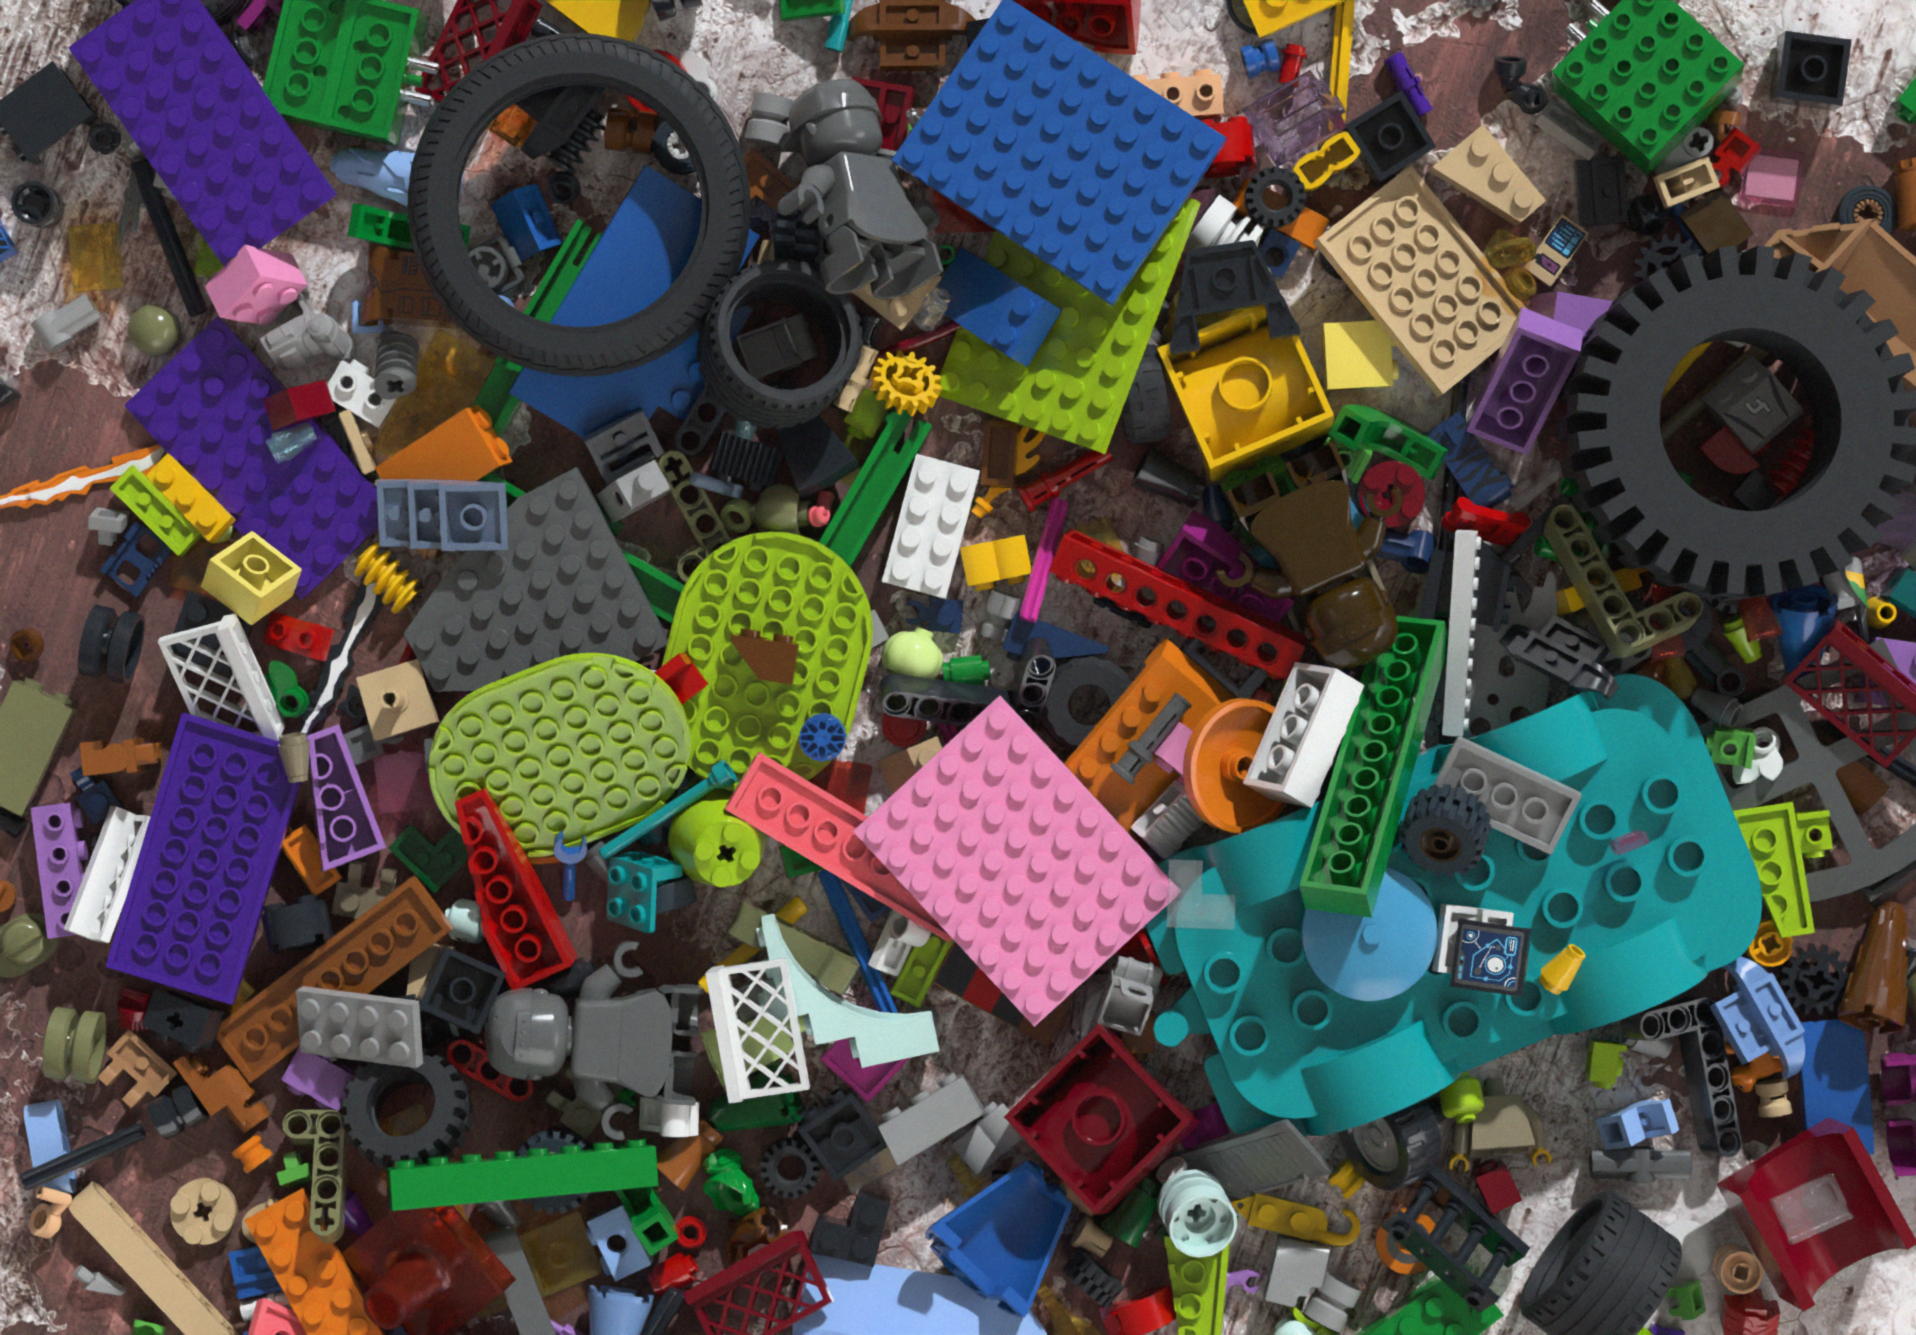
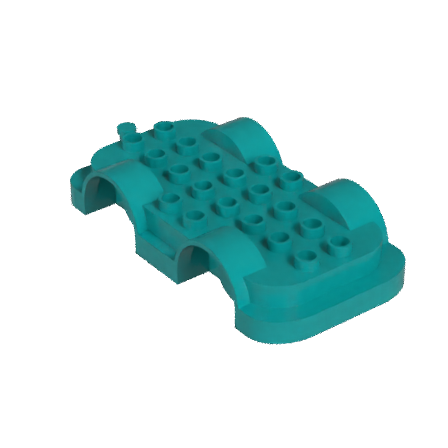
(1642, 919)

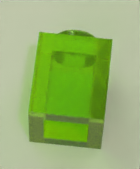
(866, 415)

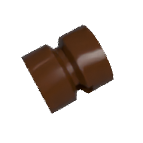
(618, 129)

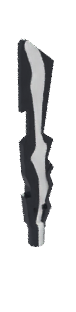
(340, 660)

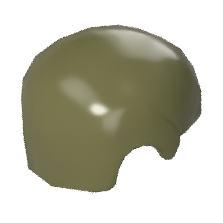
(154, 330)

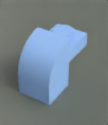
(1636, 1122)

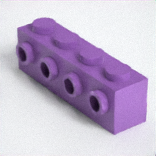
(59, 861)

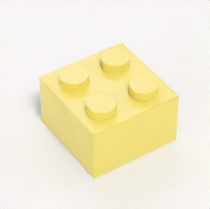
(251, 577)

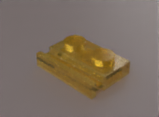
(95, 257)

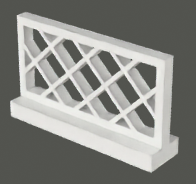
(244, 668)
(729, 1035)

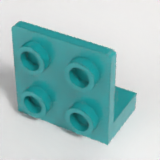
(633, 888)

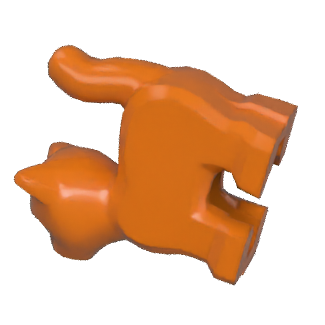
(1747, 1075)

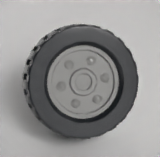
(1397, 1146)

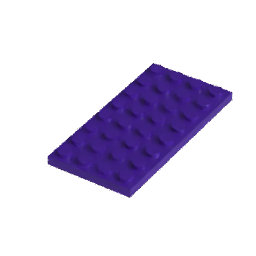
(203, 122)
(214, 423)
(205, 861)

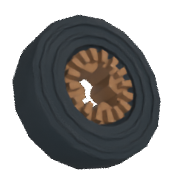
(1878, 200)

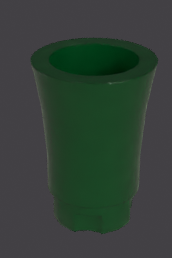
(1133, 1213)

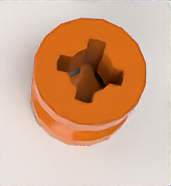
(252, 1153)

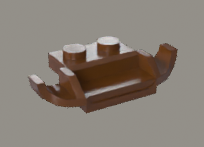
(910, 32)

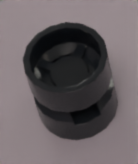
(37, 205)
(174, 1112)

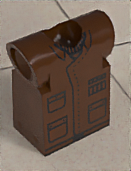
(399, 292)

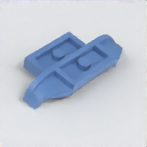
(1760, 1018)

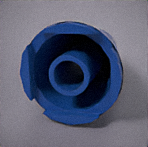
(1804, 619)

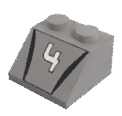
(1752, 405)

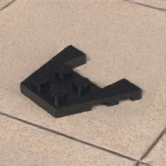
(1224, 281)

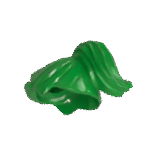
(728, 1184)

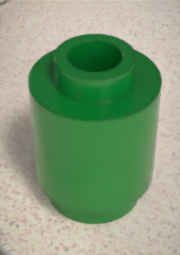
(967, 670)

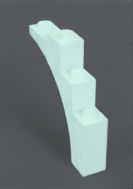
(878, 1035)

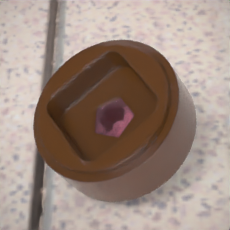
(26, 644)

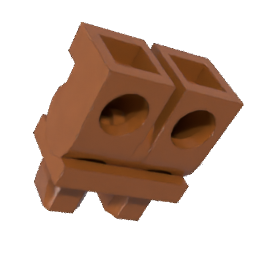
(127, 756)

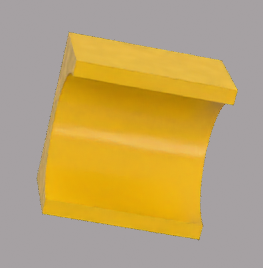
(1246, 393)

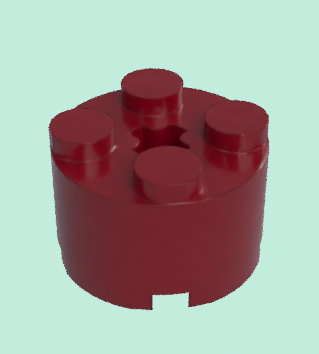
(1393, 474)

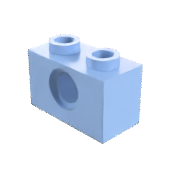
(617, 1262)

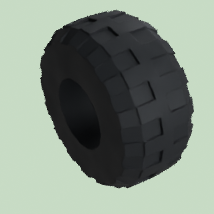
(1146, 409)
(1066, 679)

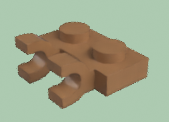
(142, 1063)

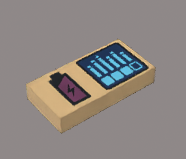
(1556, 250)

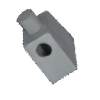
(636, 490)

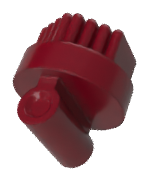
(132, 1008)

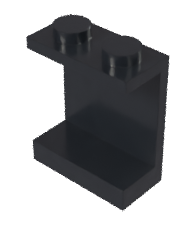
(43, 112)
(1494, 583)

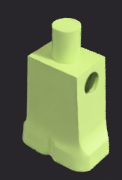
(750, 1045)

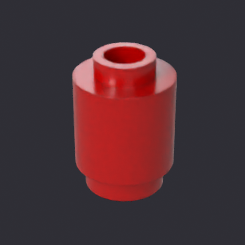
(675, 1272)

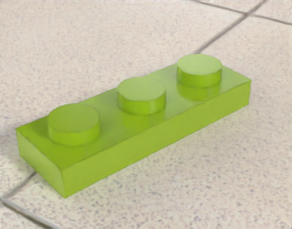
(156, 510)

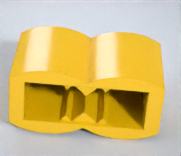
(1332, 158)
(995, 562)

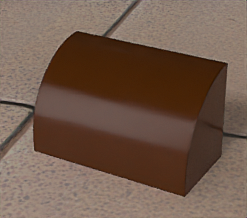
(1861, 786)

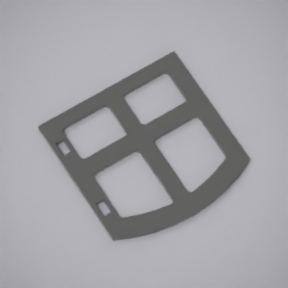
(1818, 766)

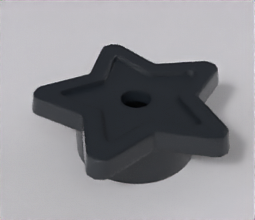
(350, 706)

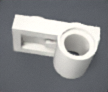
(896, 943)
(668, 1119)

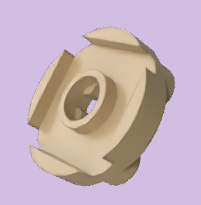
(210, 1193)

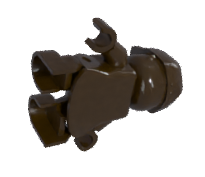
(1316, 552)

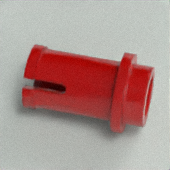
(1291, 63)

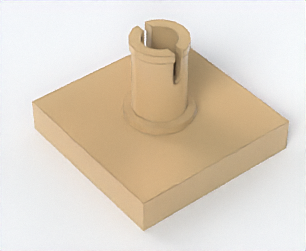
(397, 700)

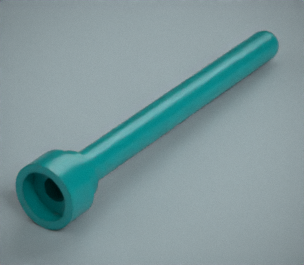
(720, 777)

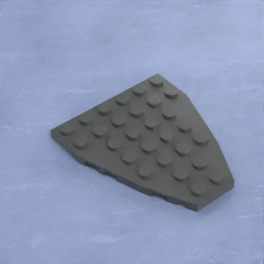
(544, 598)

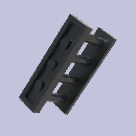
(1470, 1216)

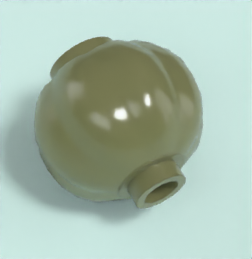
(780, 510)

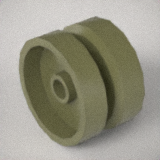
(74, 1045)

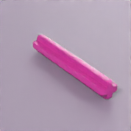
(1043, 560)

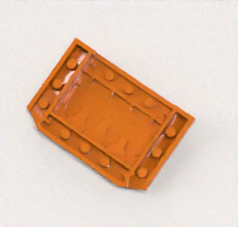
(1166, 673)

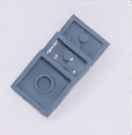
(442, 514)

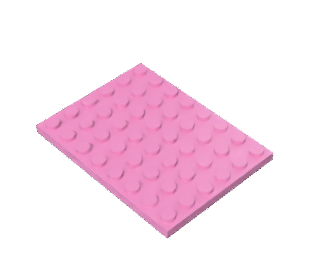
(1016, 860)

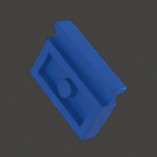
(252, 1273)

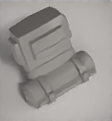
(307, 337)

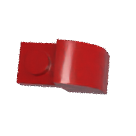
(1727, 454)
(1141, 1313)

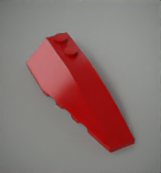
(511, 899)

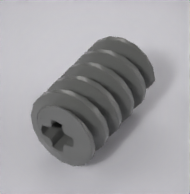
(396, 365)

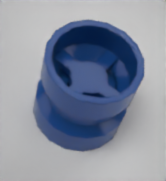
(1260, 58)

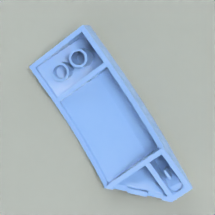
(903, 1303)

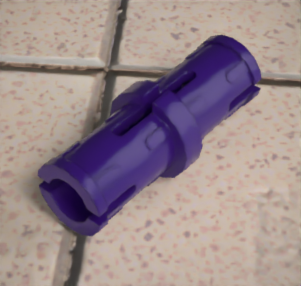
(1408, 83)

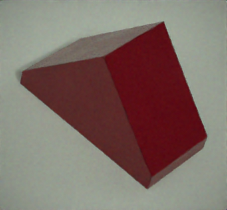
(299, 404)

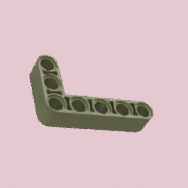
(1611, 593)

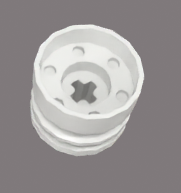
(1218, 229)

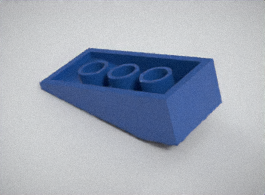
(997, 307)

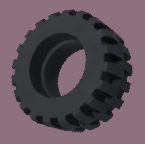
(435, 1139)

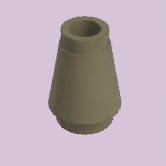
(294, 754)

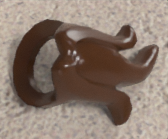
(752, 1232)

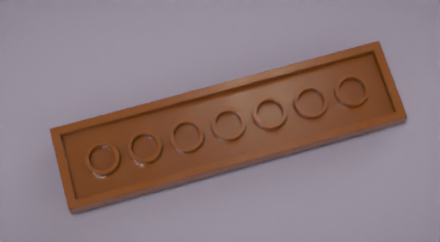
(351, 961)

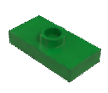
(806, 9)

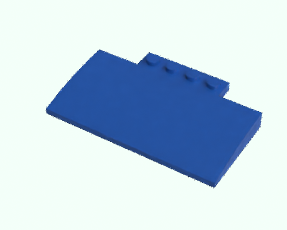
(624, 274)

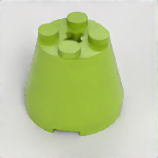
(700, 832)

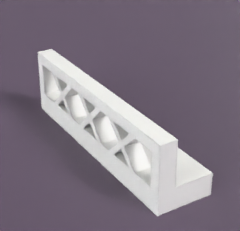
(108, 876)

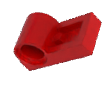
(299, 636)

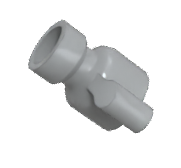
(1000, 610)

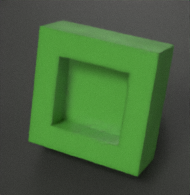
(296, 1171)
(1689, 1298)

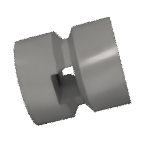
(770, 119)
(1330, 1305)

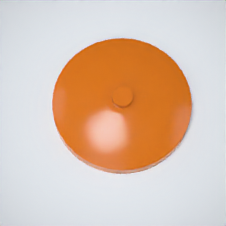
(1219, 761)

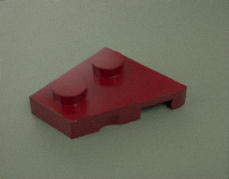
(893, 103)

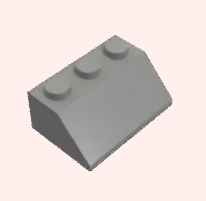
(930, 1117)

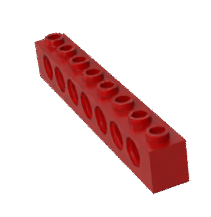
(1196, 600)

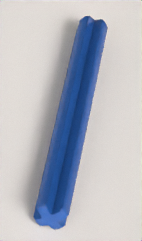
(856, 941)

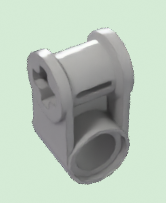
(1684, 153)

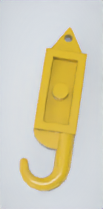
(1294, 1219)

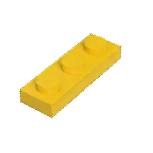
(190, 498)

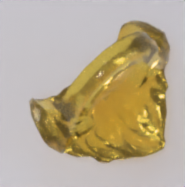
(1509, 250)

